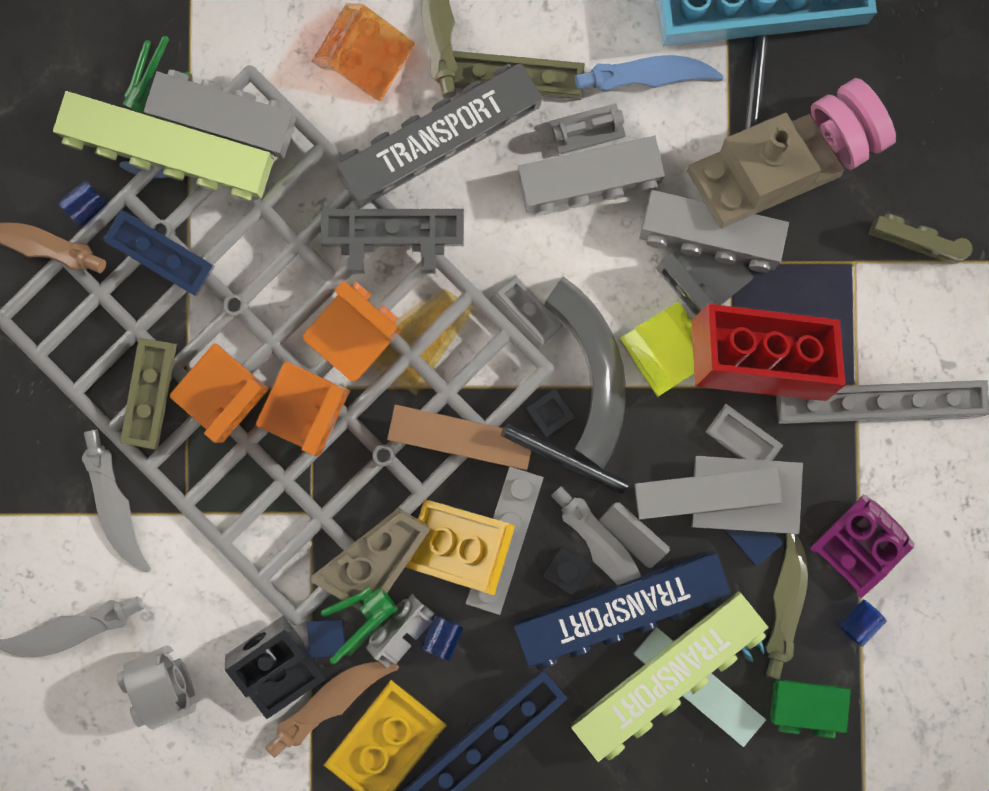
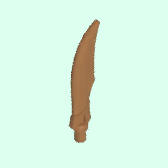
(40, 243)
(327, 703)

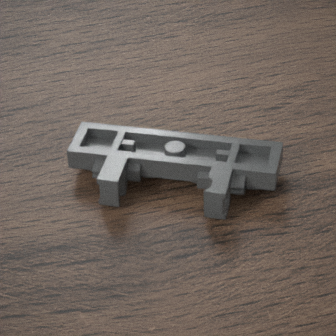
(364, 229)

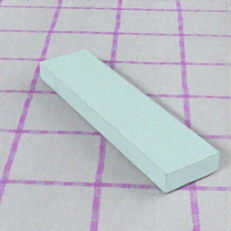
(713, 699)

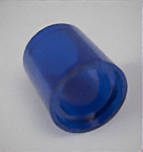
(81, 202)
(863, 623)
(442, 638)

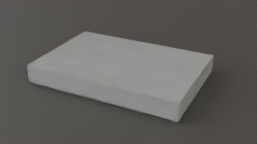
(765, 518)

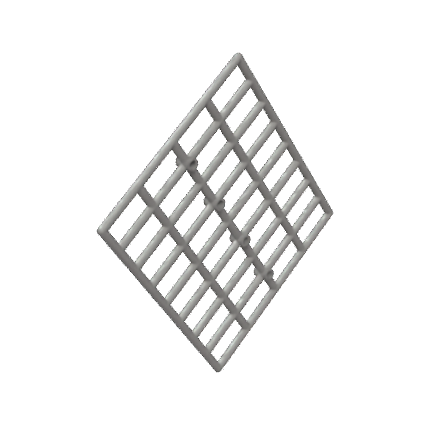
(237, 307)

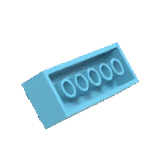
(730, 19)

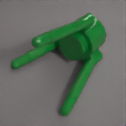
(138, 91)
(376, 609)

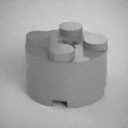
(157, 688)

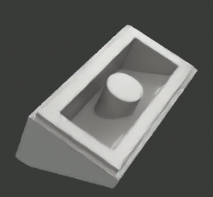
(526, 312)
(634, 535)

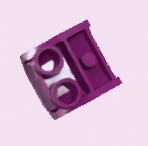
(864, 545)

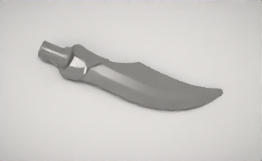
(111, 504)
(604, 547)
(71, 630)

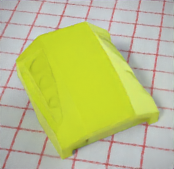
(662, 348)

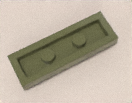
(148, 393)

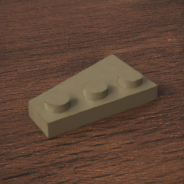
(374, 558)

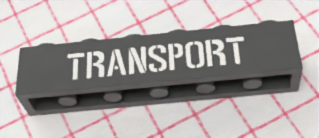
(438, 135)

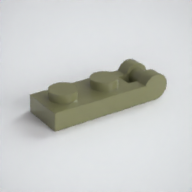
(920, 239)

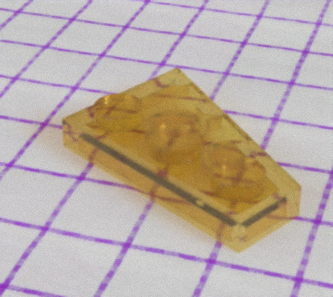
(412, 328)

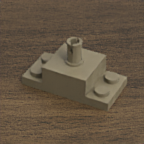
(764, 168)

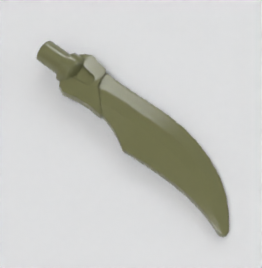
(438, 28)
(788, 604)

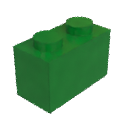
(809, 706)

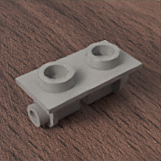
(588, 128)
(387, 641)

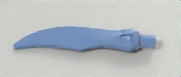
(648, 71)

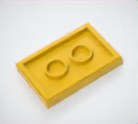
(462, 547)
(385, 742)

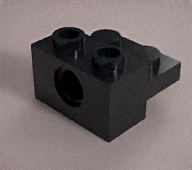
(273, 667)

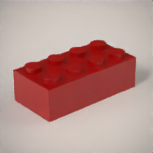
(767, 352)

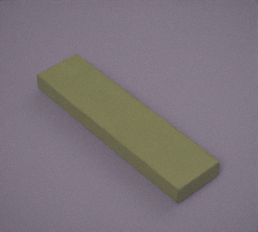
(550, 77)

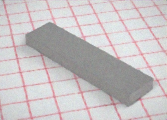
(708, 493)

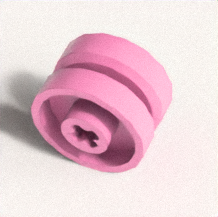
(854, 123)

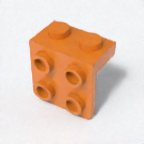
(352, 331)

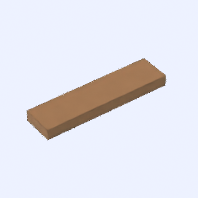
(456, 437)

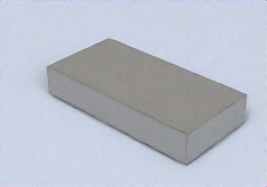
(742, 436)

